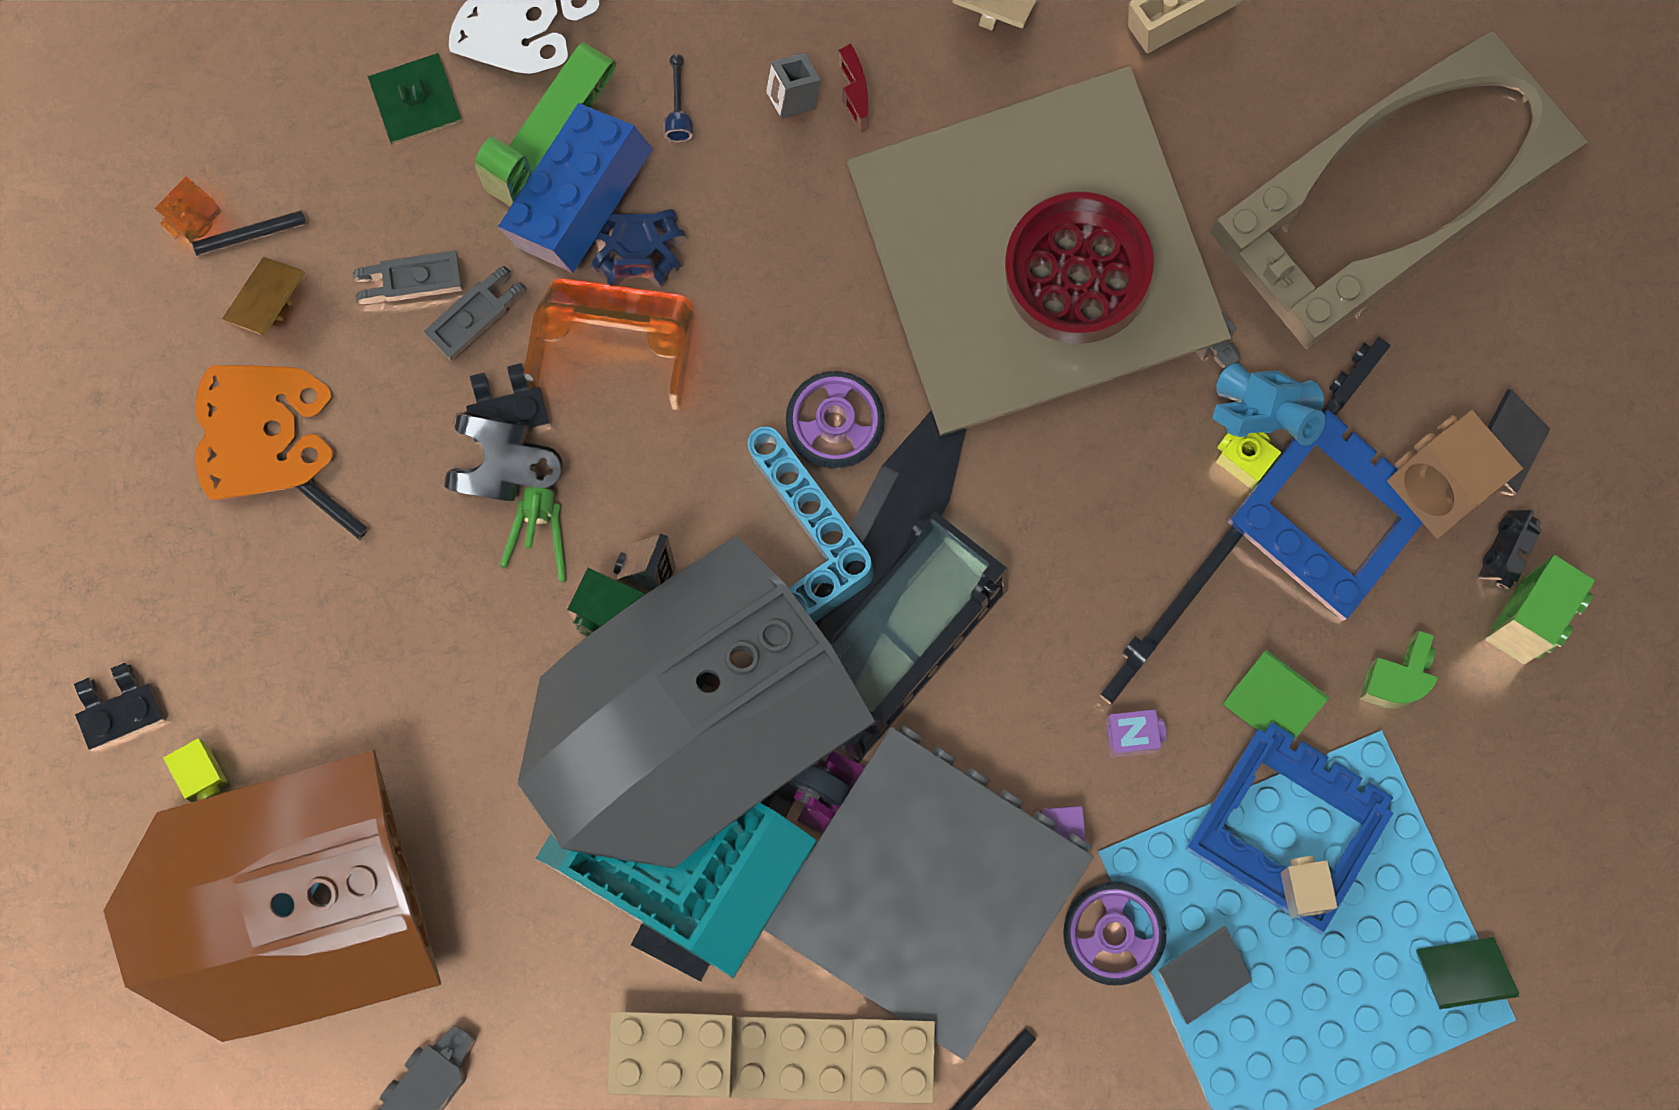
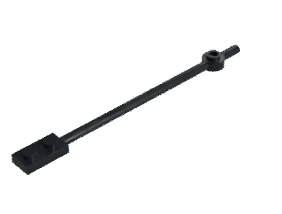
(1140, 650)

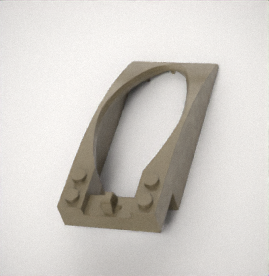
(1314, 313)

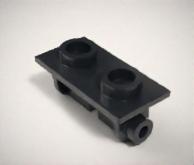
(1516, 532)

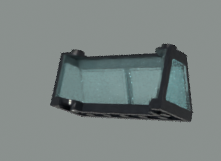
(915, 621)

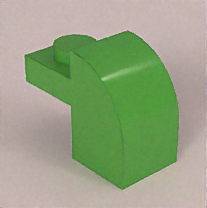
(1401, 685)

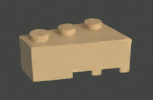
(1164, 20)

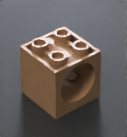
(1452, 472)

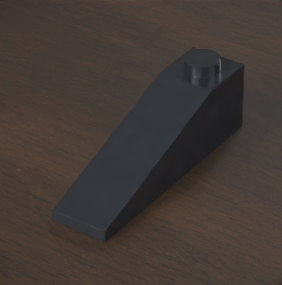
(646, 563)

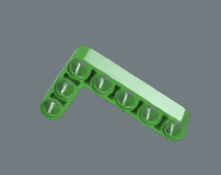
(507, 168)

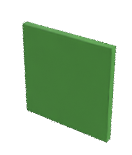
(1275, 694)

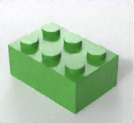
(1541, 610)

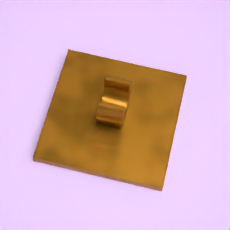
(264, 296)

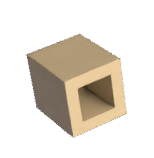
(1308, 887)

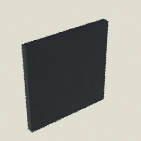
(1519, 433)

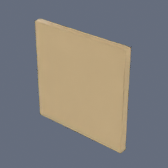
(1009, 11)

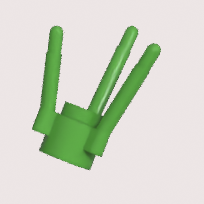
(536, 509)

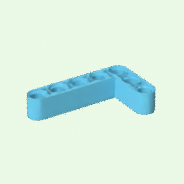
(815, 526)

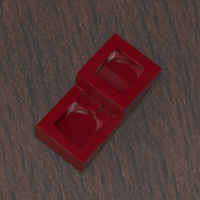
(856, 94)

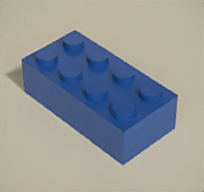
(575, 187)

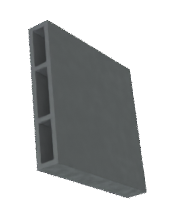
(929, 890)

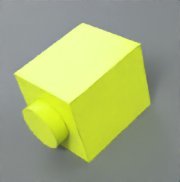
(196, 771)

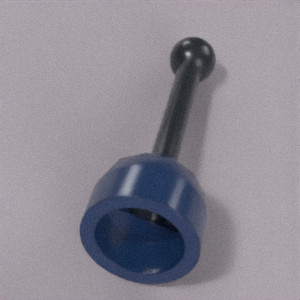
(677, 124)

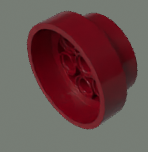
(1089, 222)

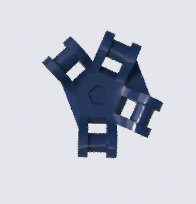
(635, 241)

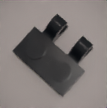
(522, 406)
(118, 717)

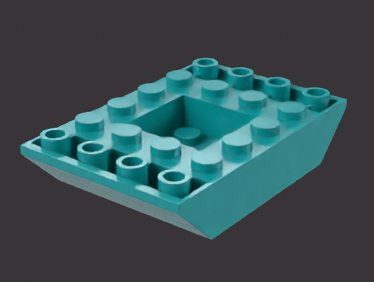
(712, 899)

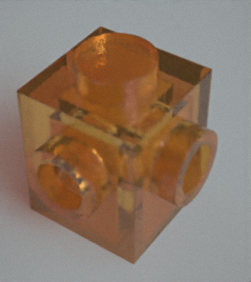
(187, 211)

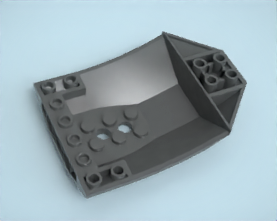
(646, 763)

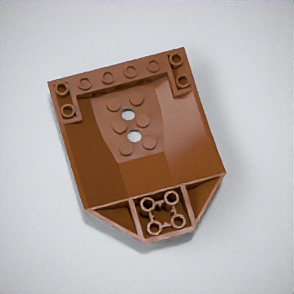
(200, 919)

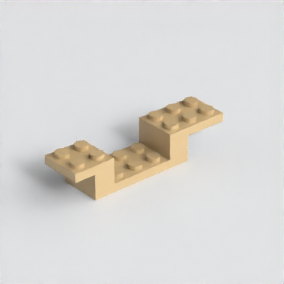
(771, 1057)

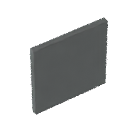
(1205, 975)

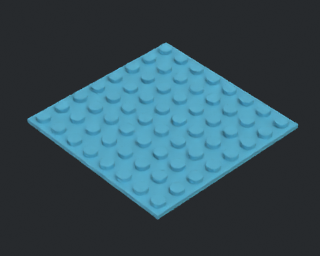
(1319, 1006)

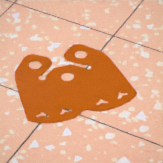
(236, 432)

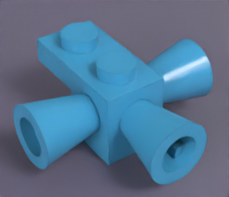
(1269, 403)

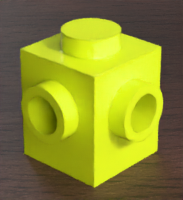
(1247, 456)

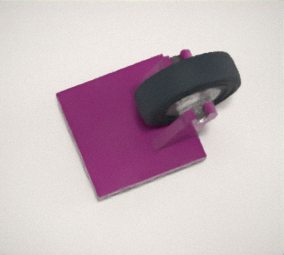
(824, 789)

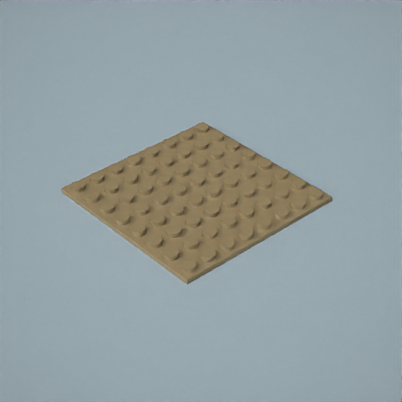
(943, 231)

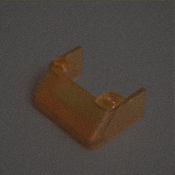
(663, 315)

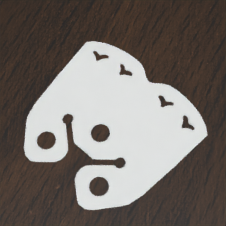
(501, 27)

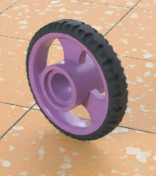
(863, 438)
(1083, 951)

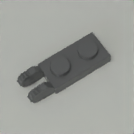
(410, 278)
(473, 314)

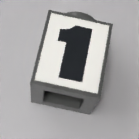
(793, 85)

